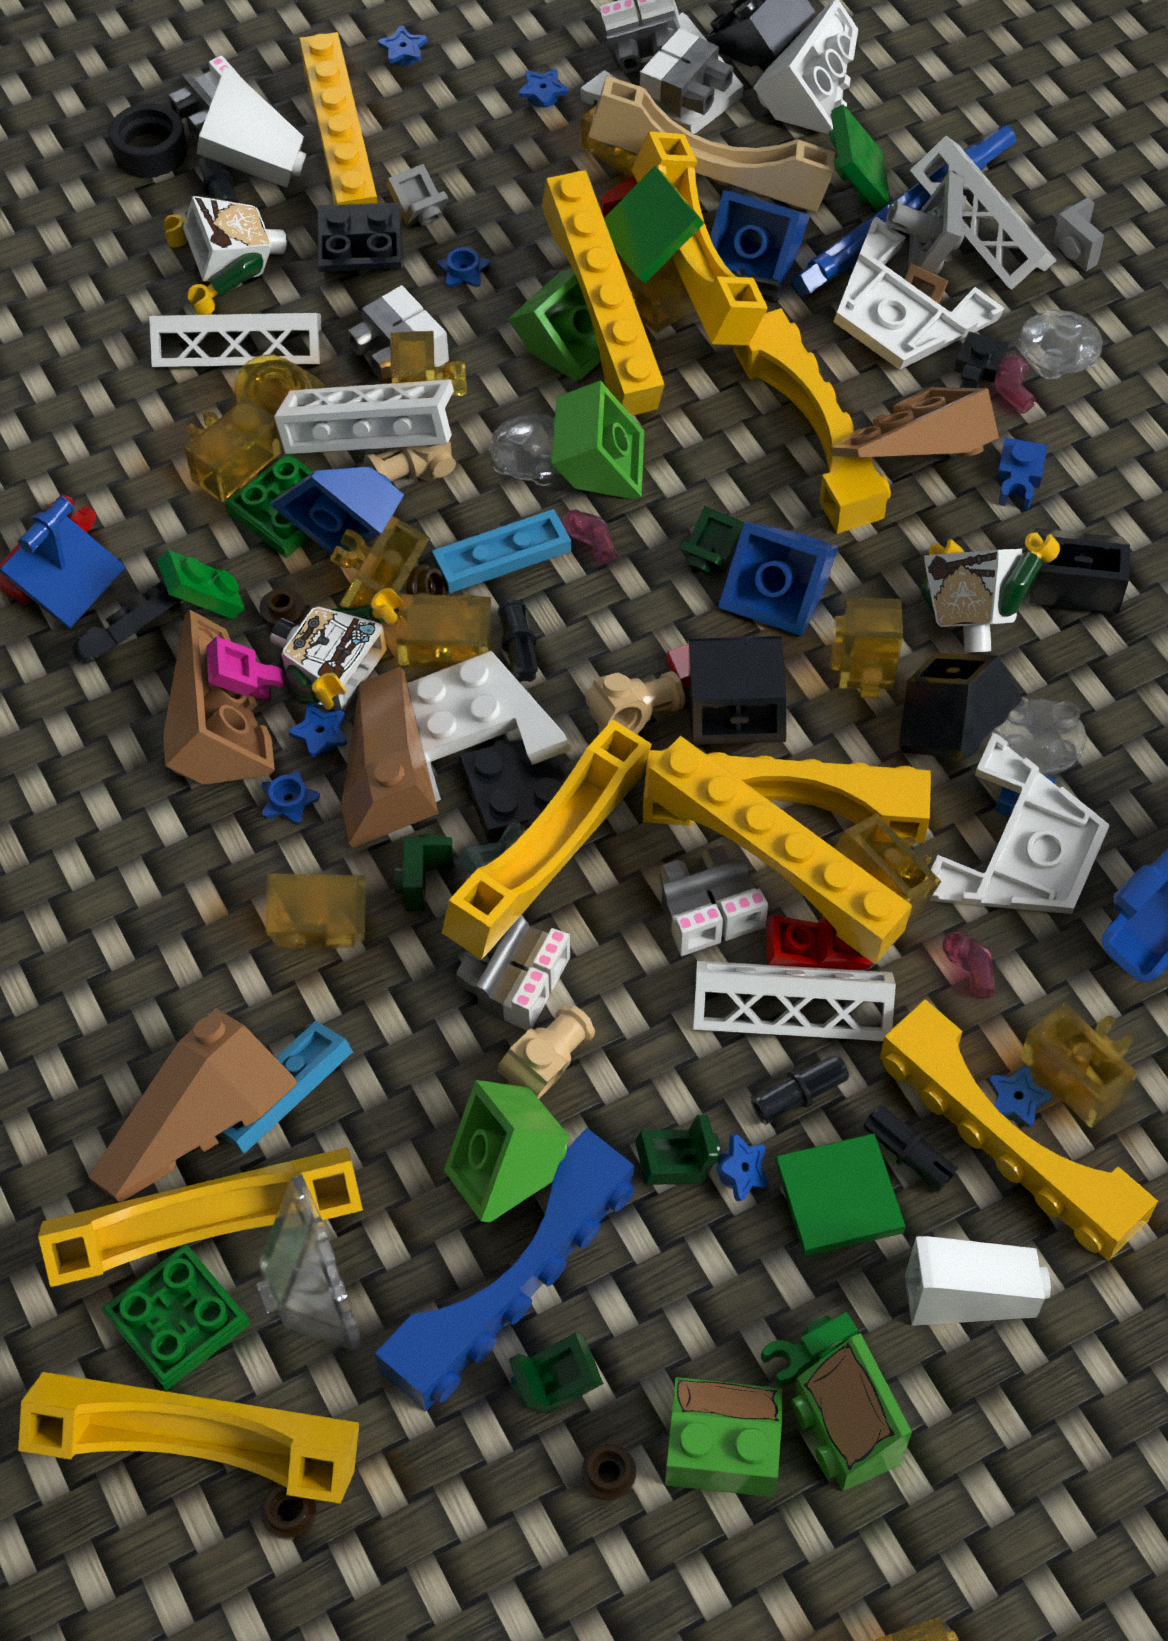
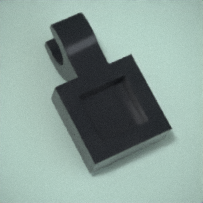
(979, 359)

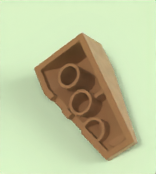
(926, 424)
(209, 728)
(386, 764)
(202, 1089)

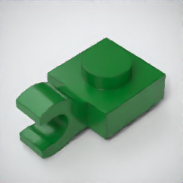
(818, 1341)

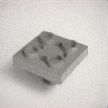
(935, 227)

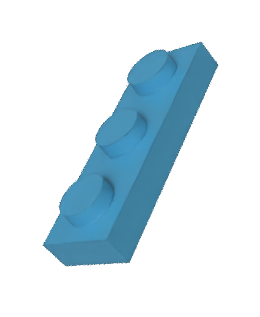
(502, 550)
(310, 1061)

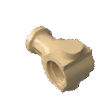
(416, 461)
(631, 700)
(544, 1053)

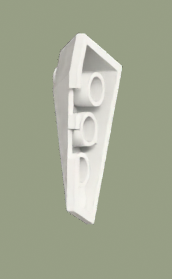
(811, 72)

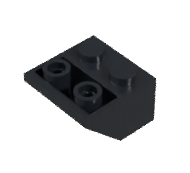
(758, 28)
(360, 237)
(1086, 573)
(737, 690)
(955, 704)

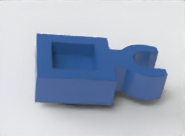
(1020, 469)

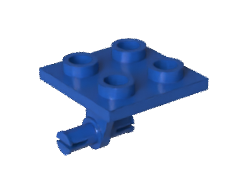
(61, 565)

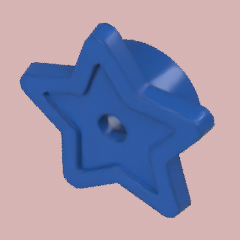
(403, 47)
(543, 88)
(461, 258)
(321, 742)
(288, 786)
(1022, 1083)
(731, 1171)

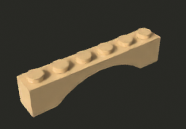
(785, 172)

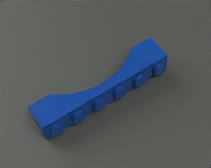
(439, 1344)

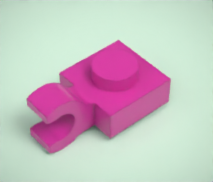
(236, 670)

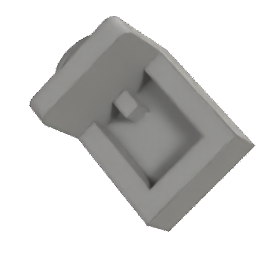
(417, 196)
(1077, 236)

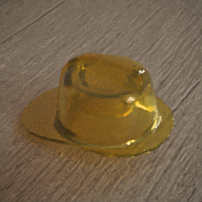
(269, 379)

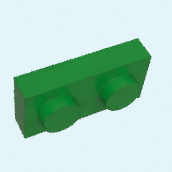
(200, 584)

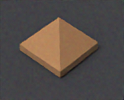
(927, 282)

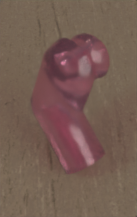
(1010, 383)
(592, 531)
(974, 960)

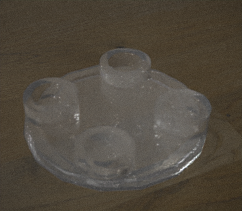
(1060, 343)
(524, 447)
(1045, 733)

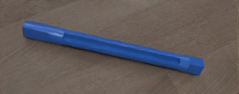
(846, 250)

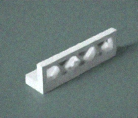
(997, 208)
(232, 323)
(365, 418)
(794, 982)

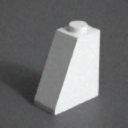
(250, 133)
(973, 1281)

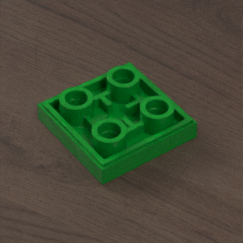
(859, 159)
(651, 224)
(254, 509)
(839, 1195)
(176, 1317)

